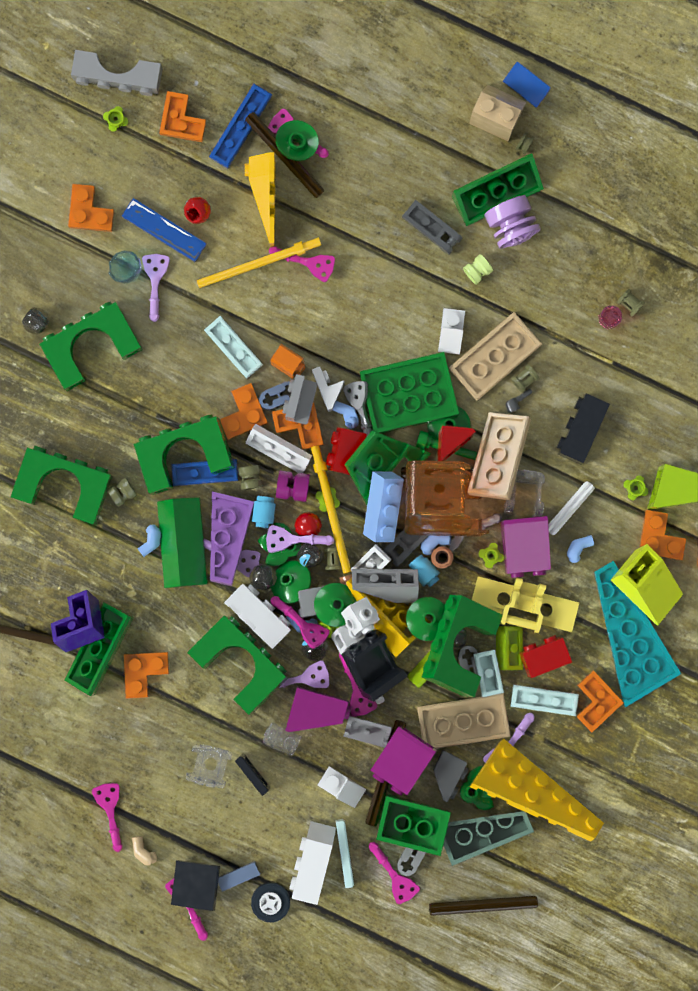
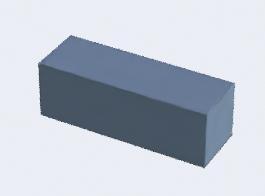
(238, 876)

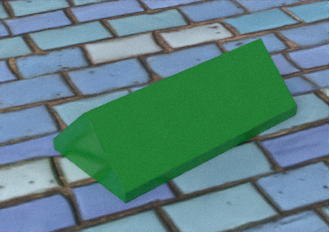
(497, 187)
(182, 542)
(97, 656)

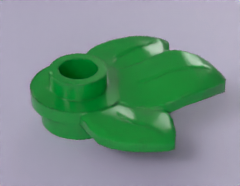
(280, 557)
(480, 797)

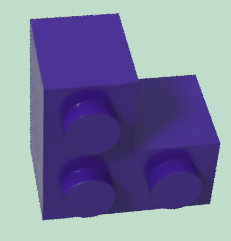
(82, 625)

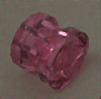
(611, 313)

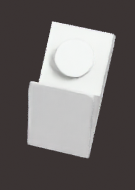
(451, 331)
(328, 393)
(373, 559)
(341, 787)

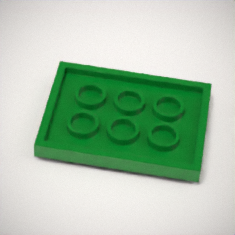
(409, 393)

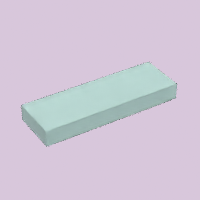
(233, 347)
(544, 700)
(344, 851)

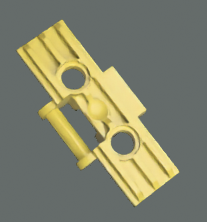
(527, 598)

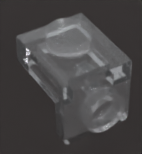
(281, 740)

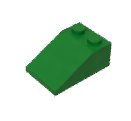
(413, 825)

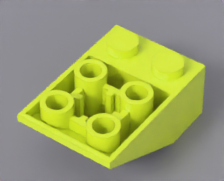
(648, 583)

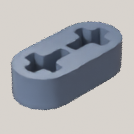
(277, 390)

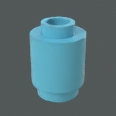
(263, 511)
(426, 571)

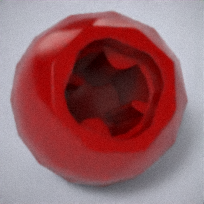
(197, 210)
(307, 524)

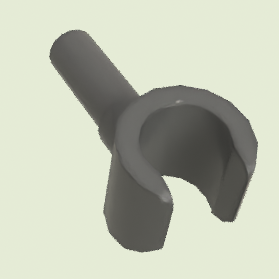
(512, 404)

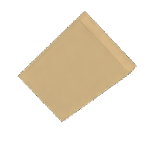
(495, 356)
(499, 456)
(464, 721)

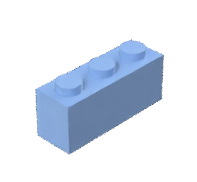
(383, 506)

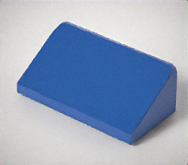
(526, 84)

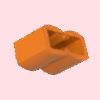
(288, 361)

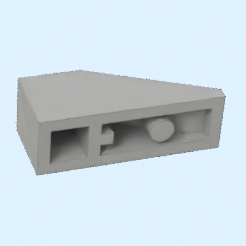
(388, 584)

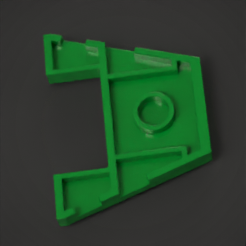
(379, 454)

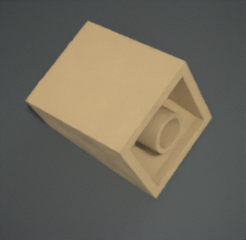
(497, 112)

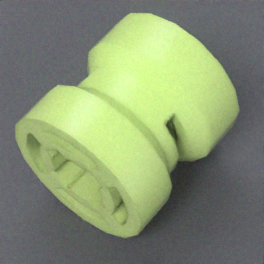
(478, 269)

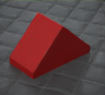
(452, 439)

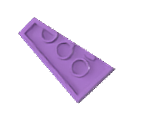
(228, 533)

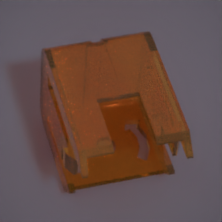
(430, 490)

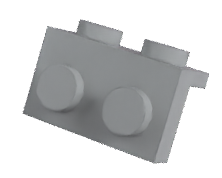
(301, 400)

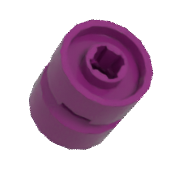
(300, 489)

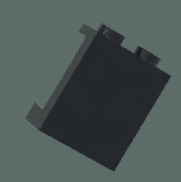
(373, 665)

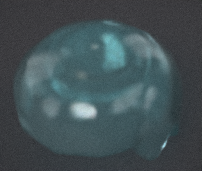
(125, 267)

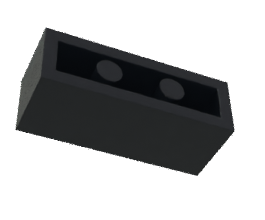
(582, 428)

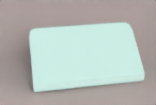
(488, 669)

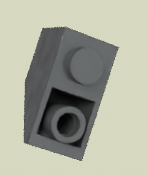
(448, 772)

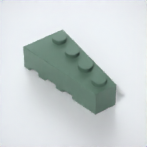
(478, 835)

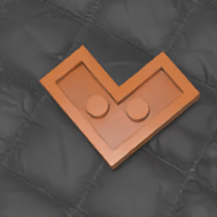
(175, 121)
(83, 213)
(248, 414)
(309, 434)
(654, 535)
(138, 667)
(603, 701)

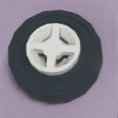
(264, 907)

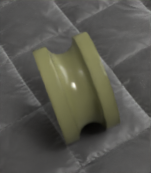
(525, 143)

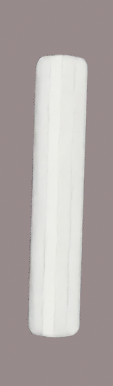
(570, 507)

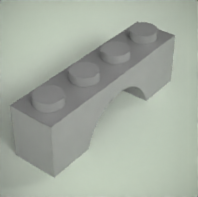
(143, 77)

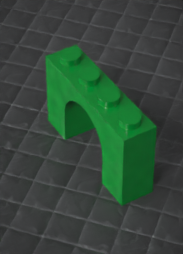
(60, 347)
(153, 451)
(38, 465)
(441, 664)
(267, 675)

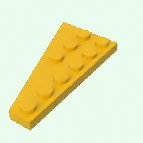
(528, 788)

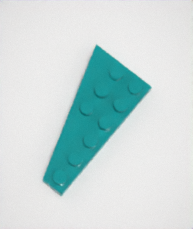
(636, 648)

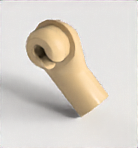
(142, 854)

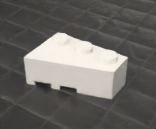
(258, 615)
(313, 863)

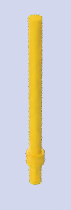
(299, 248)
(320, 468)

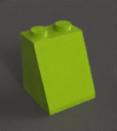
(673, 488)

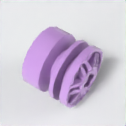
(511, 220)

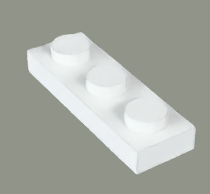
(278, 449)

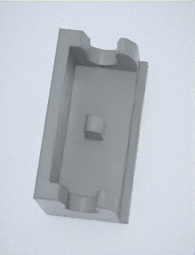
(367, 731)

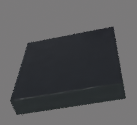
(252, 774)
(195, 885)

